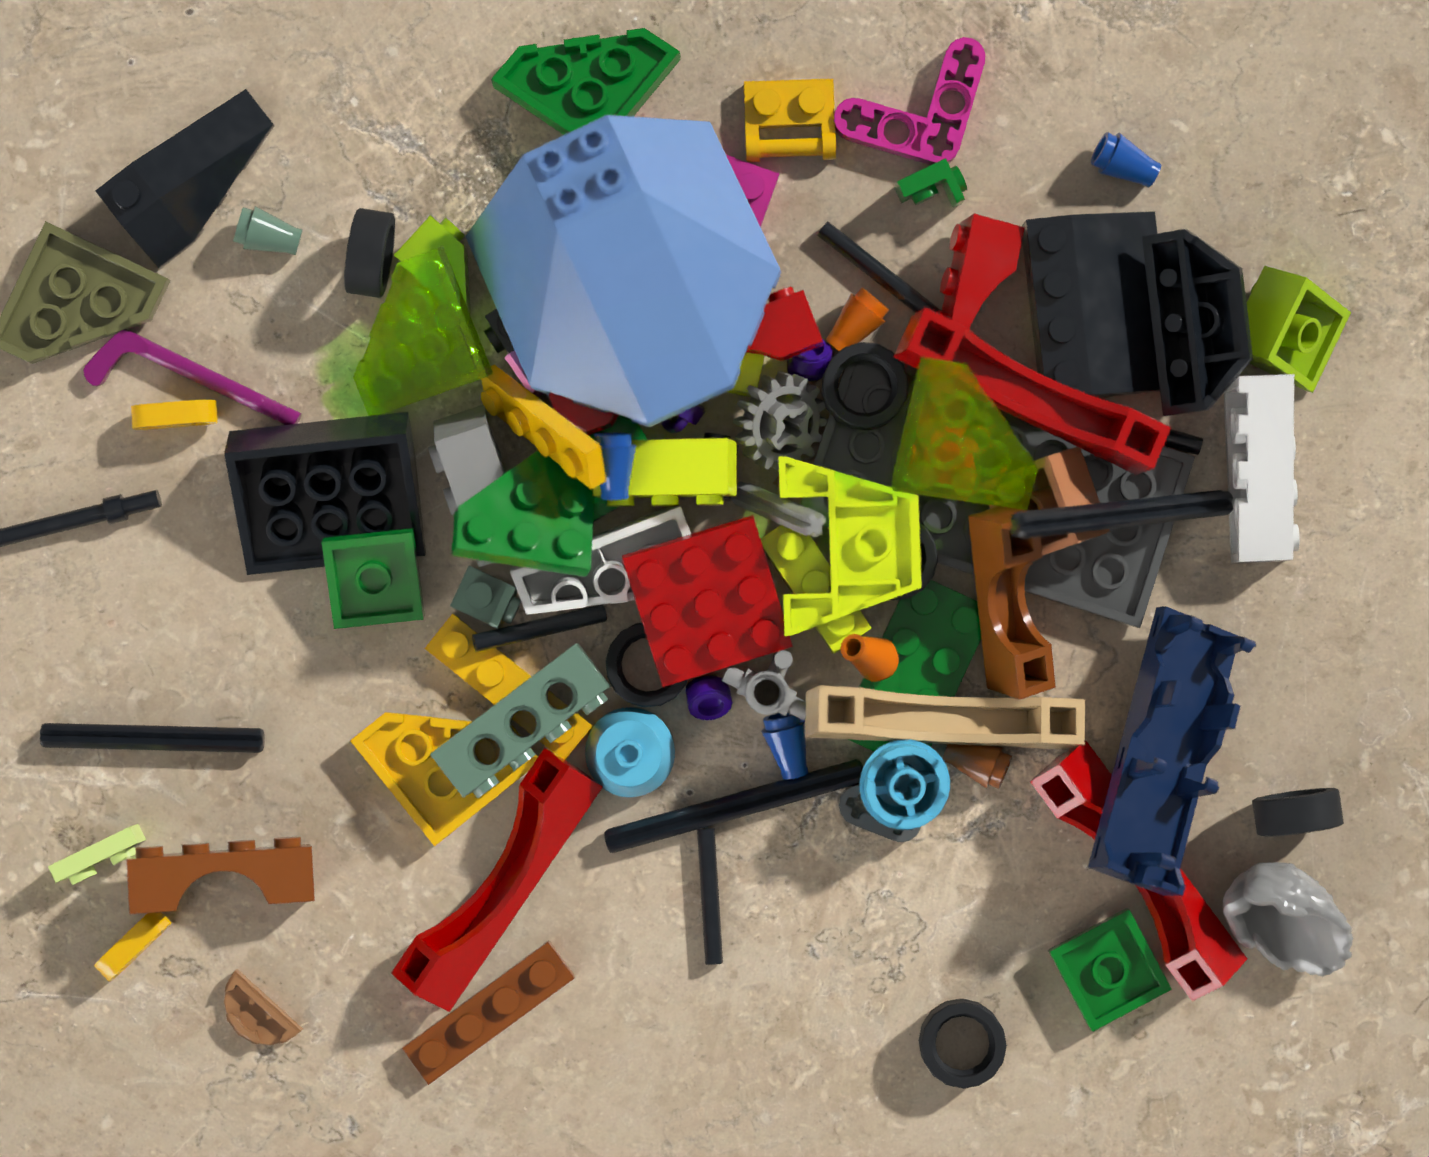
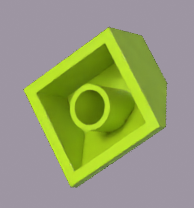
(1293, 326)

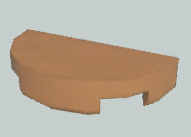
(255, 1014)

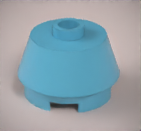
(630, 752)
(904, 784)

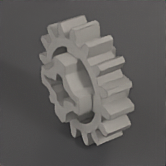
(780, 421)

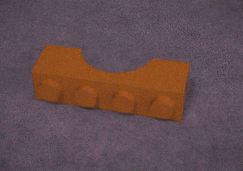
(1014, 651)
(161, 879)

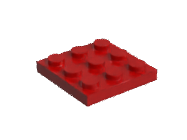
(707, 600)

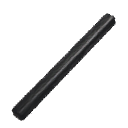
(1120, 514)
(733, 806)

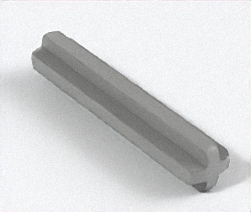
(778, 509)

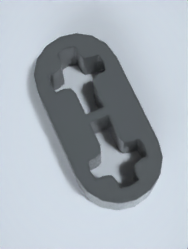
(867, 822)

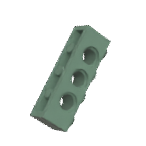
(458, 754)

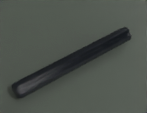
(152, 737)

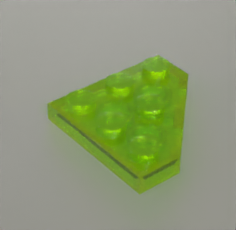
(420, 338)
(960, 442)

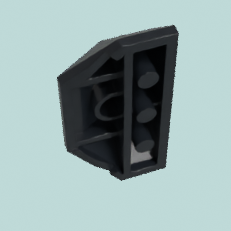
(1195, 320)

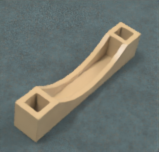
(944, 720)

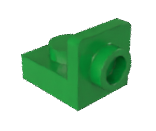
(923, 184)

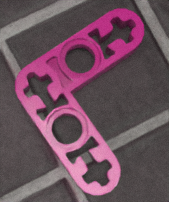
(920, 127)

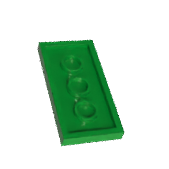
(934, 644)

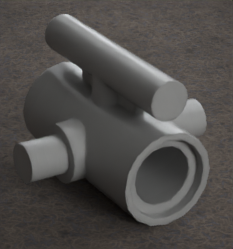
(746, 682)

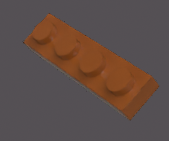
(488, 1012)

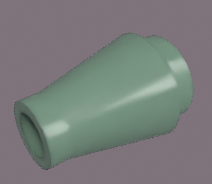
(266, 232)

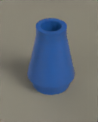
(1124, 160)
(618, 462)
(787, 743)

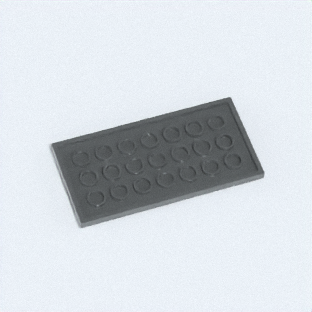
(1100, 575)

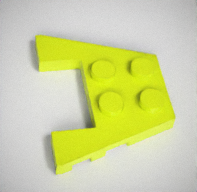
(871, 543)

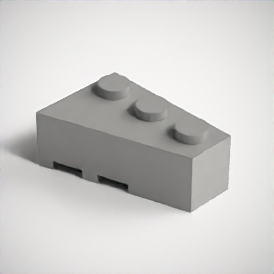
(467, 455)

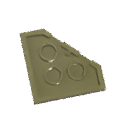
(74, 297)

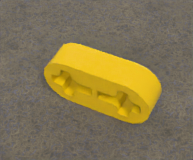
(174, 414)
(132, 945)

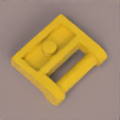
(789, 106)

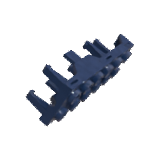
(1167, 741)

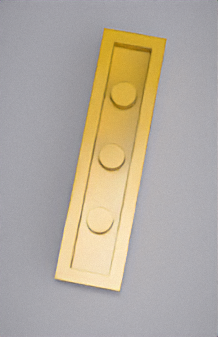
(543, 427)
(496, 677)

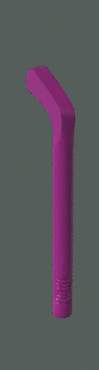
(102, 363)

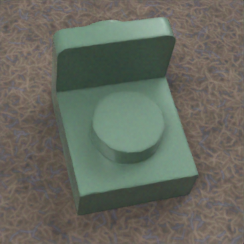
(486, 598)

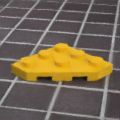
(400, 752)

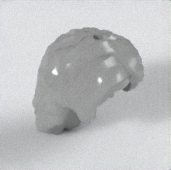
(1288, 919)

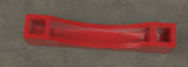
(982, 258)
(783, 334)
(1086, 421)
(1191, 936)
(450, 954)

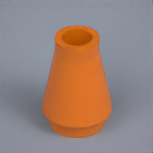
(857, 320)
(871, 656)

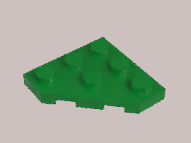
(586, 77)
(529, 520)

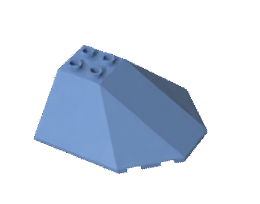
(627, 266)

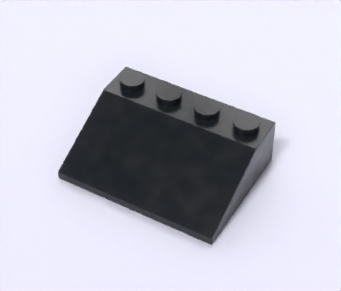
(1092, 301)
(320, 483)

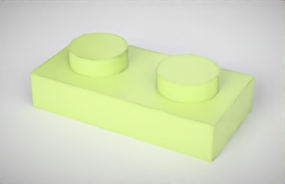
(81, 864)

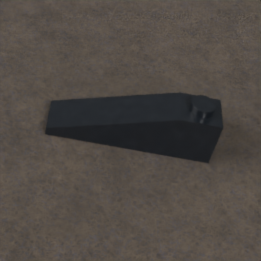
(181, 182)

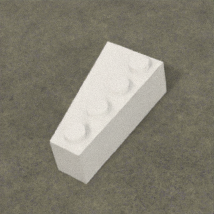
(1261, 468)
(607, 579)

